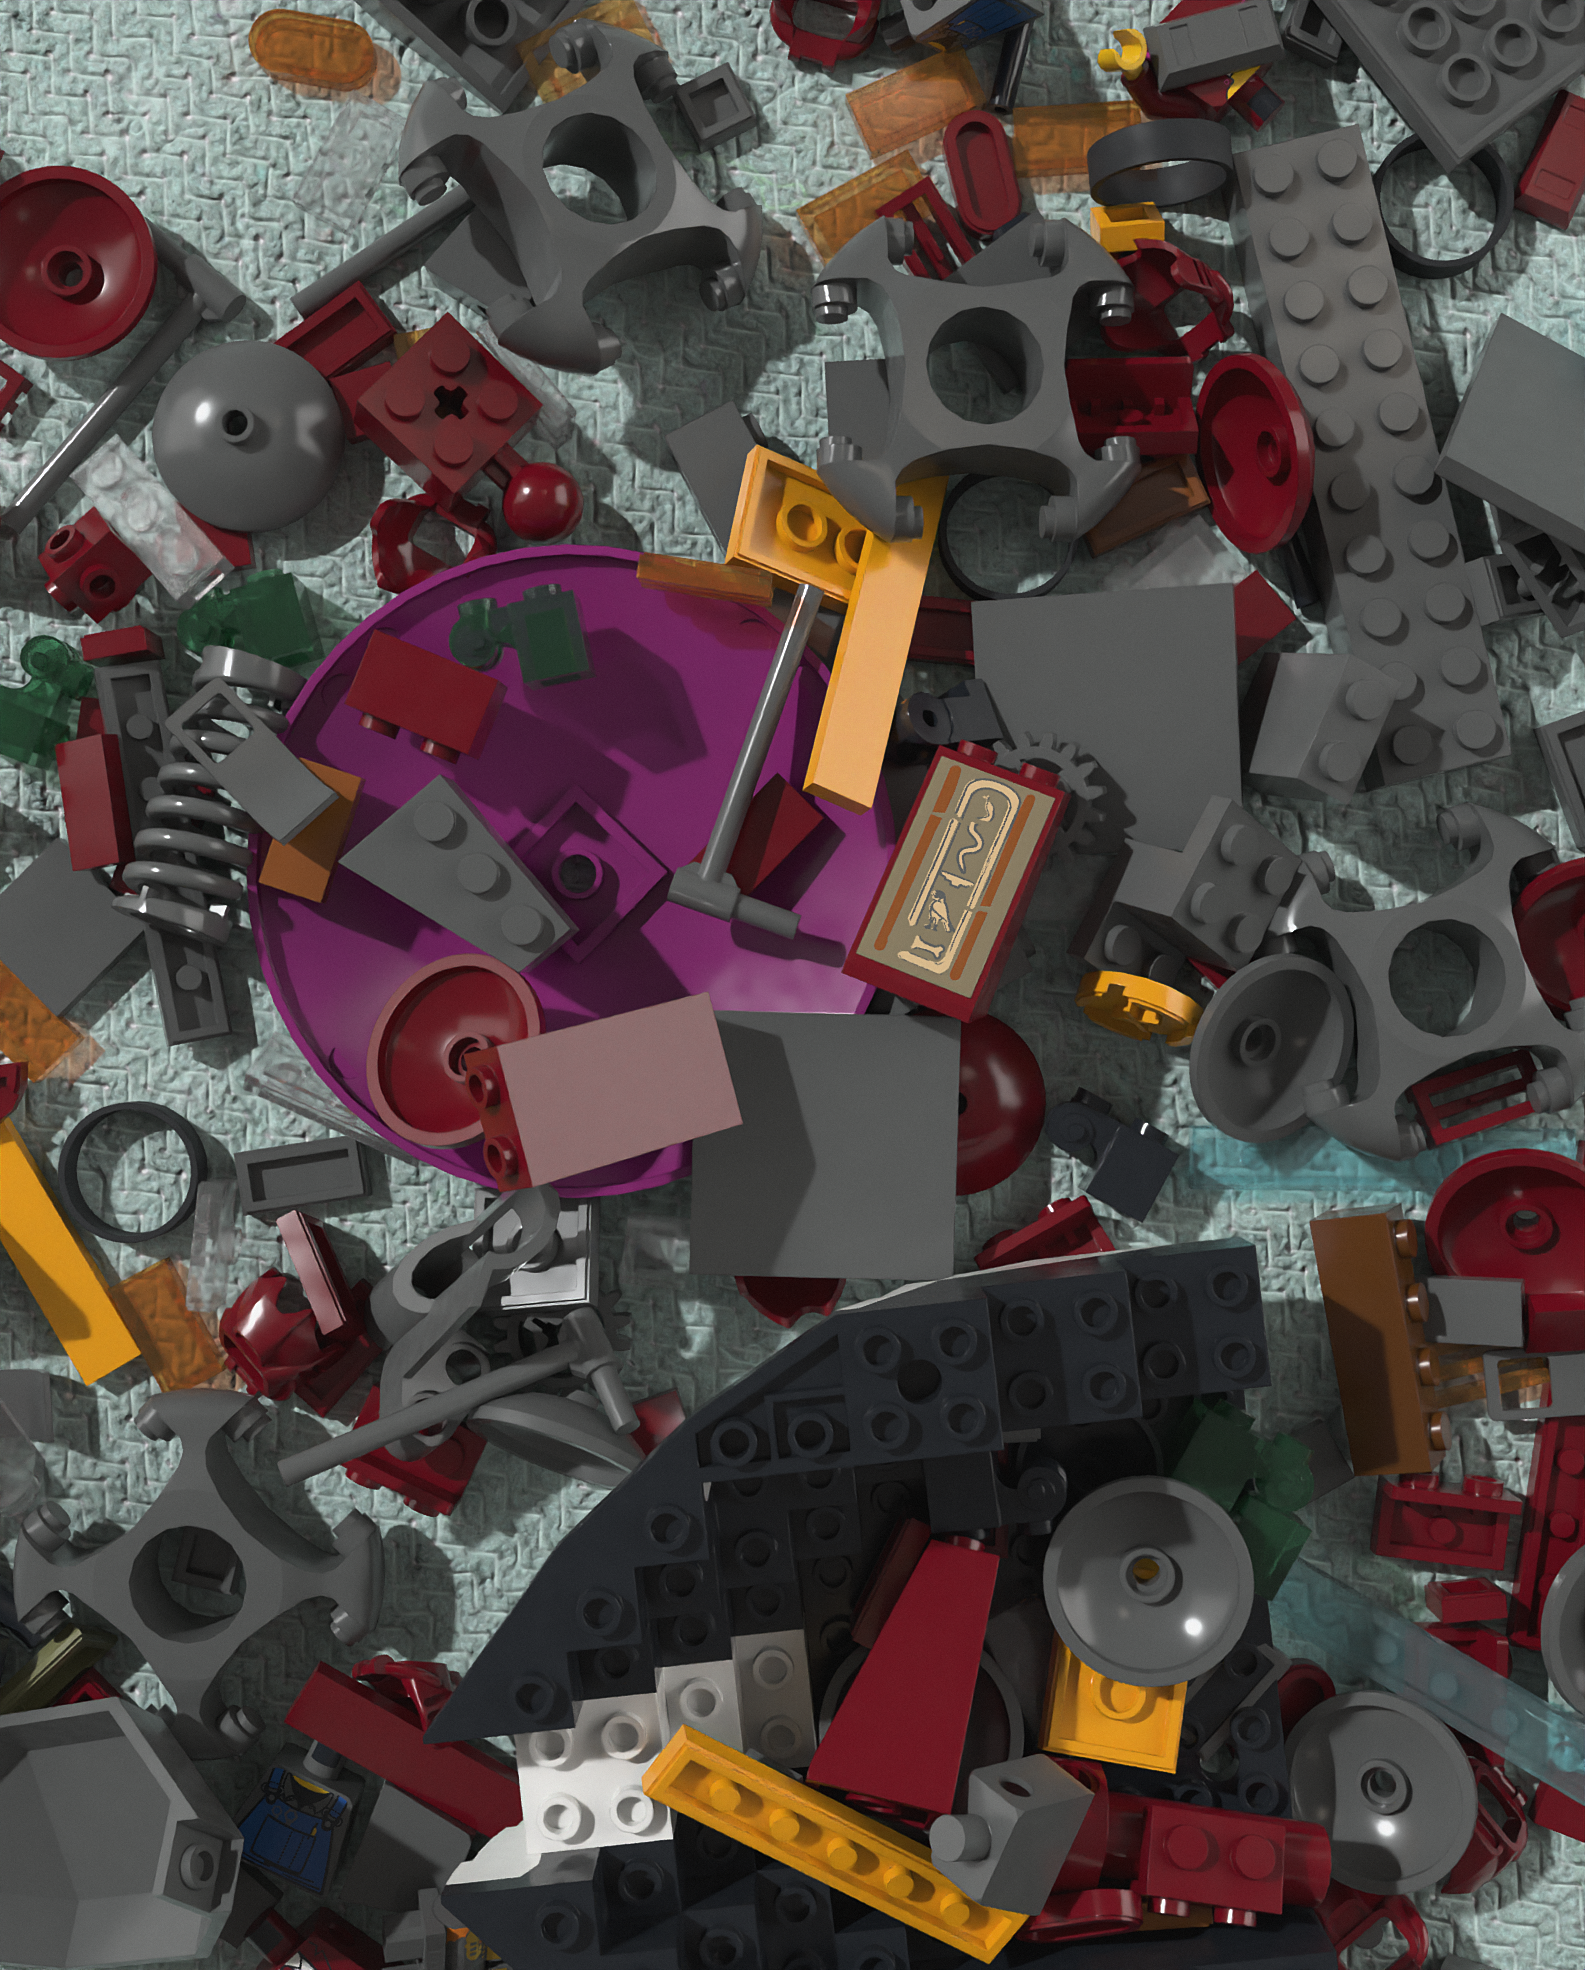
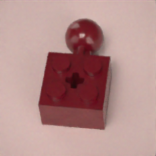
(455, 453)

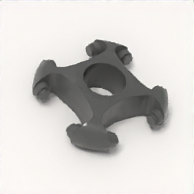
(558, 251)
(1018, 321)
(1505, 1004)
(126, 1584)

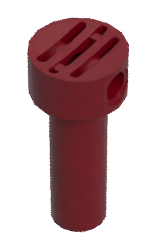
(1112, 1835)

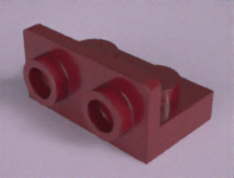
(429, 1483)

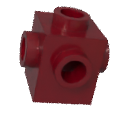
(92, 567)

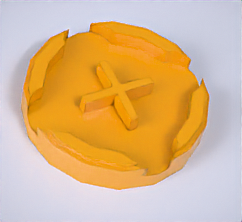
(1138, 1007)

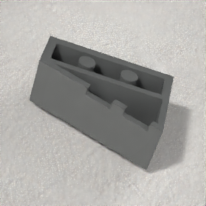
(464, 876)

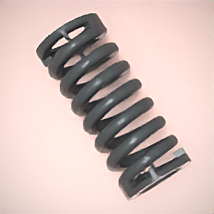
(156, 903)

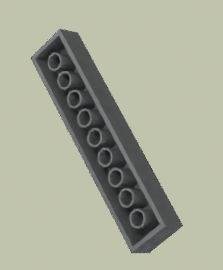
(1377, 510)

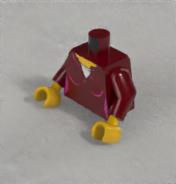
(1202, 100)

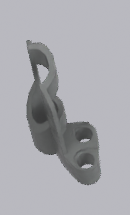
(426, 1332)

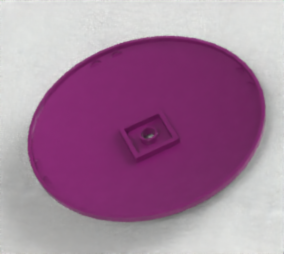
(588, 769)

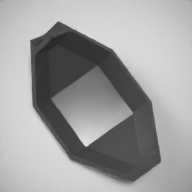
(108, 1841)

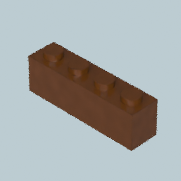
(1380, 1340)

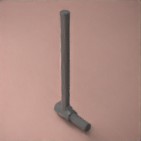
(204, 296)
(707, 885)
(581, 1348)

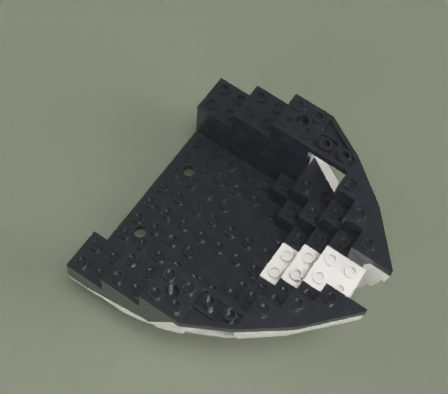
(727, 1593)

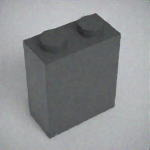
(1312, 724)

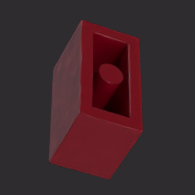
(425, 696)

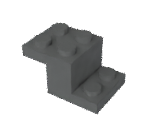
(1187, 904)

